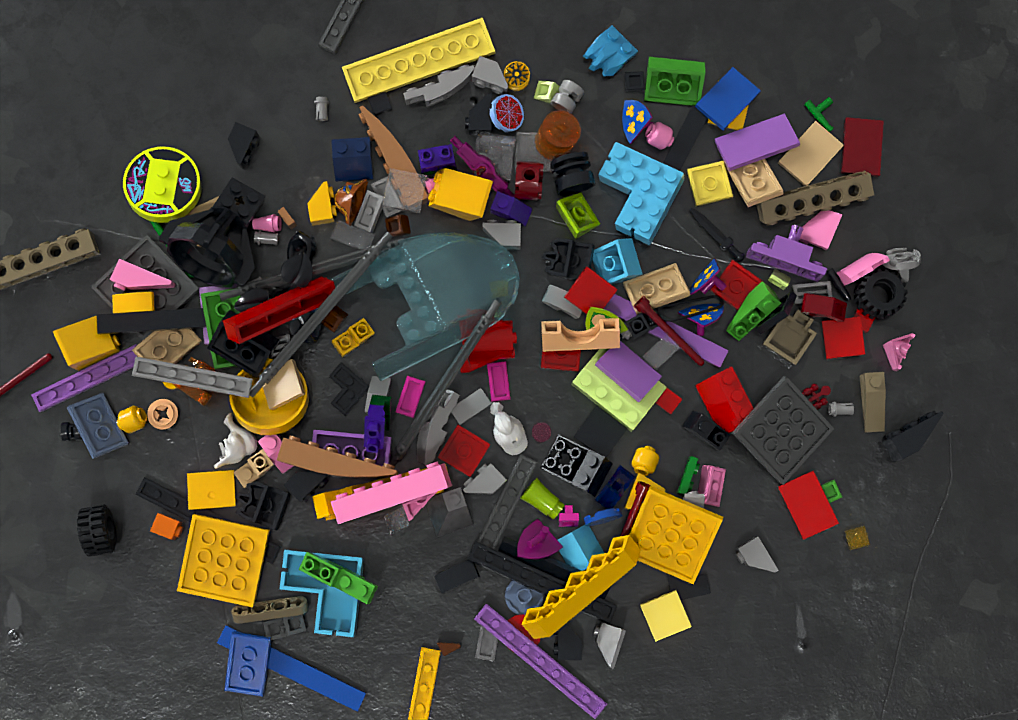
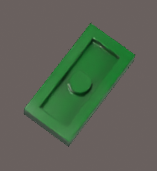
(690, 469)

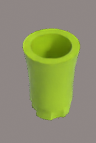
(542, 499)

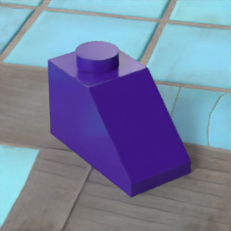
(510, 208)

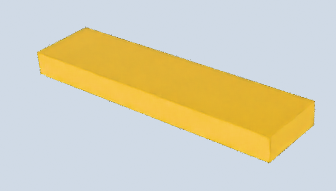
(424, 684)

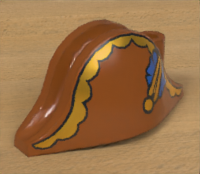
(350, 198)

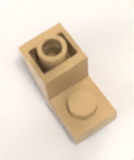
(254, 468)

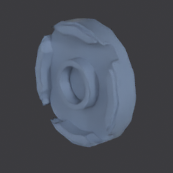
(528, 598)

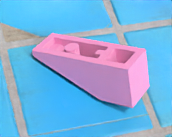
(136, 278)

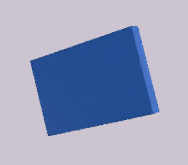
(728, 98)
(247, 664)

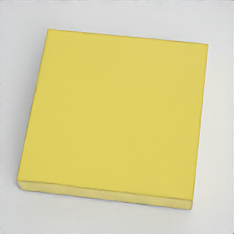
(709, 183)
(665, 615)

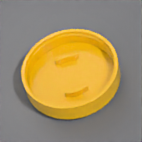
(258, 418)

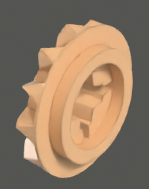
(154, 416)

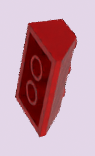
(725, 399)

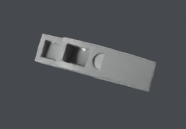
(448, 85)
(431, 434)

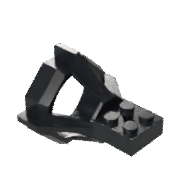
(222, 234)

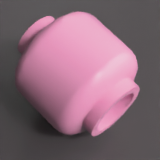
(659, 135)

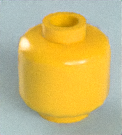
(131, 419)
(645, 460)

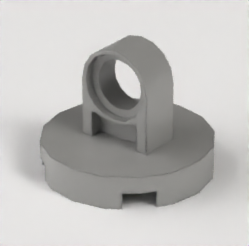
(902, 261)

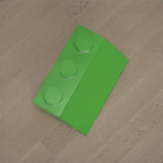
(674, 81)

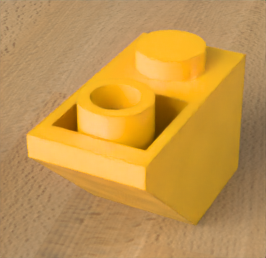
(320, 206)

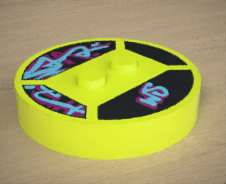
(162, 184)

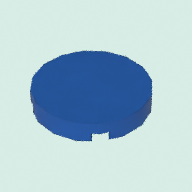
(603, 517)

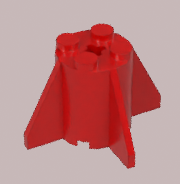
(492, 346)

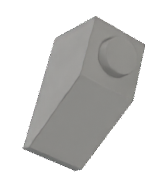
(377, 388)
(755, 555)

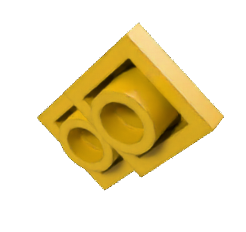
(133, 302)
(353, 337)

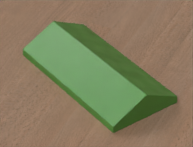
(214, 311)

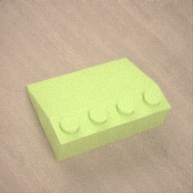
(612, 397)

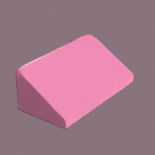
(711, 484)

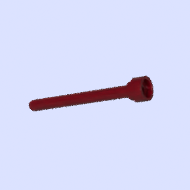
(643, 306)
(25, 373)
(641, 491)

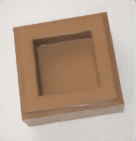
(287, 218)

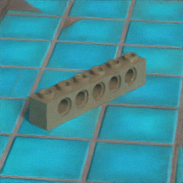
(862, 192)
(86, 249)

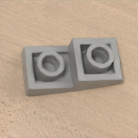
(555, 298)

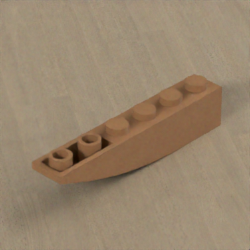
(387, 146)
(329, 462)

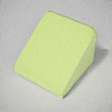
(546, 90)
(779, 279)

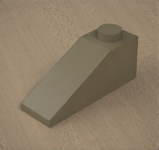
(873, 401)

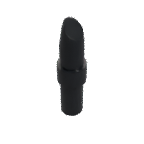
(838, 284)

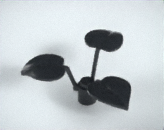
(295, 271)

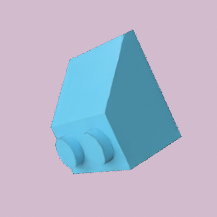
(617, 261)

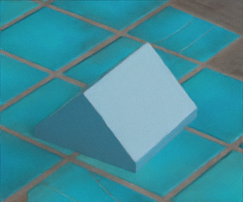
(579, 547)

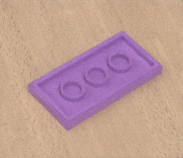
(757, 142)

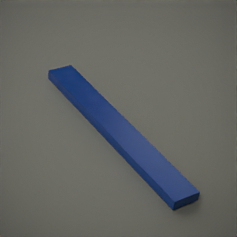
(306, 675)

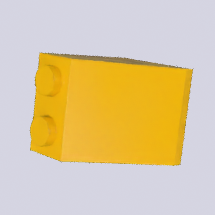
(459, 194)
(83, 345)

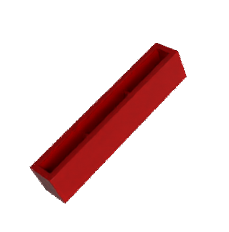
(278, 310)

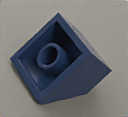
(352, 159)

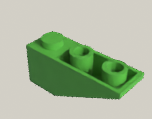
(754, 309)

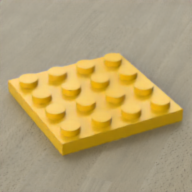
(674, 534)
(223, 560)

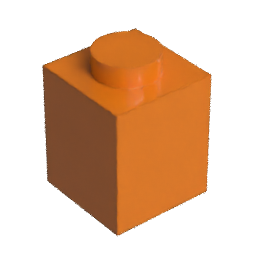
(167, 526)

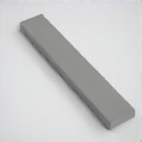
(192, 377)

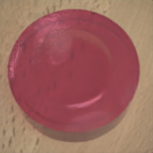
(541, 432)

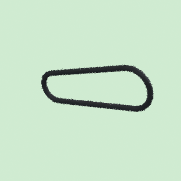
(688, 301)

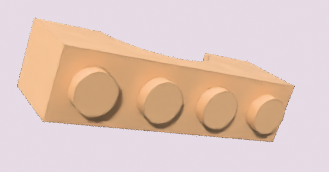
(601, 336)

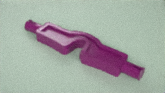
(476, 160)

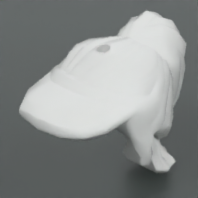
(508, 431)
(238, 445)

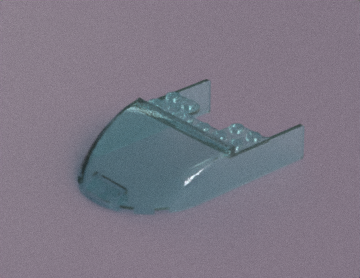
(448, 287)

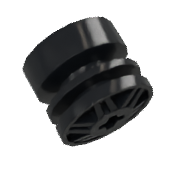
(572, 173)

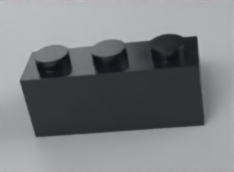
(249, 355)

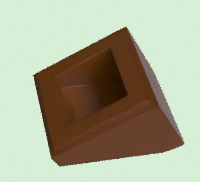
(398, 225)
(334, 319)
(448, 647)

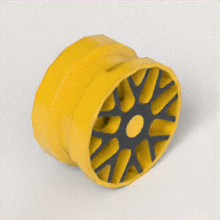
(517, 76)

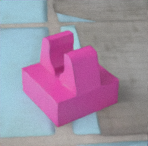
(568, 518)

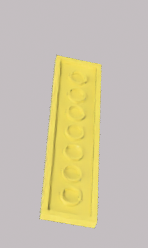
(418, 60)

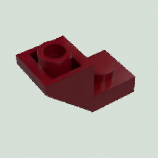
(824, 307)

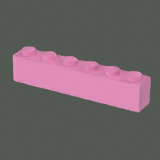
(392, 493)

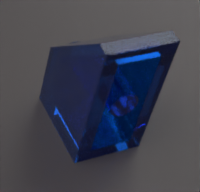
(615, 488)

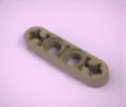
(292, 607)

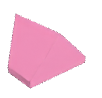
(897, 349)

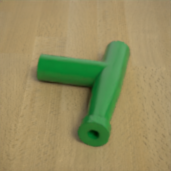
(816, 112)

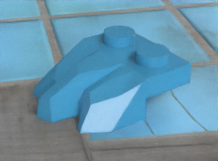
(610, 52)

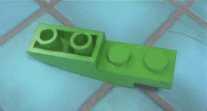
(338, 577)

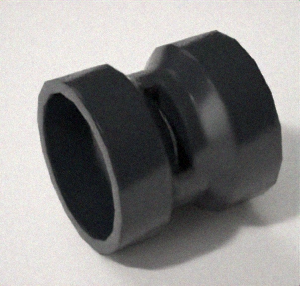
(70, 431)

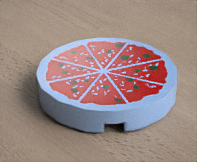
(507, 113)

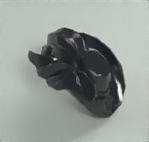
(301, 243)

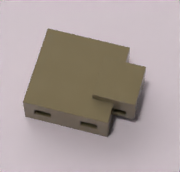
(791, 337)

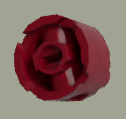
(528, 180)

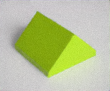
(577, 214)

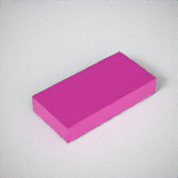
(498, 381)
(410, 397)

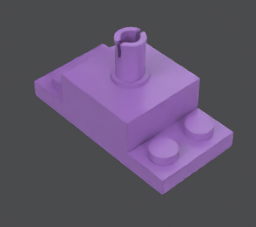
(788, 255)

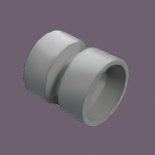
(568, 94)

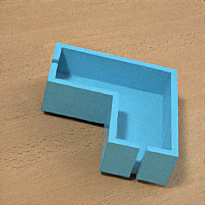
(650, 188)
(334, 607)

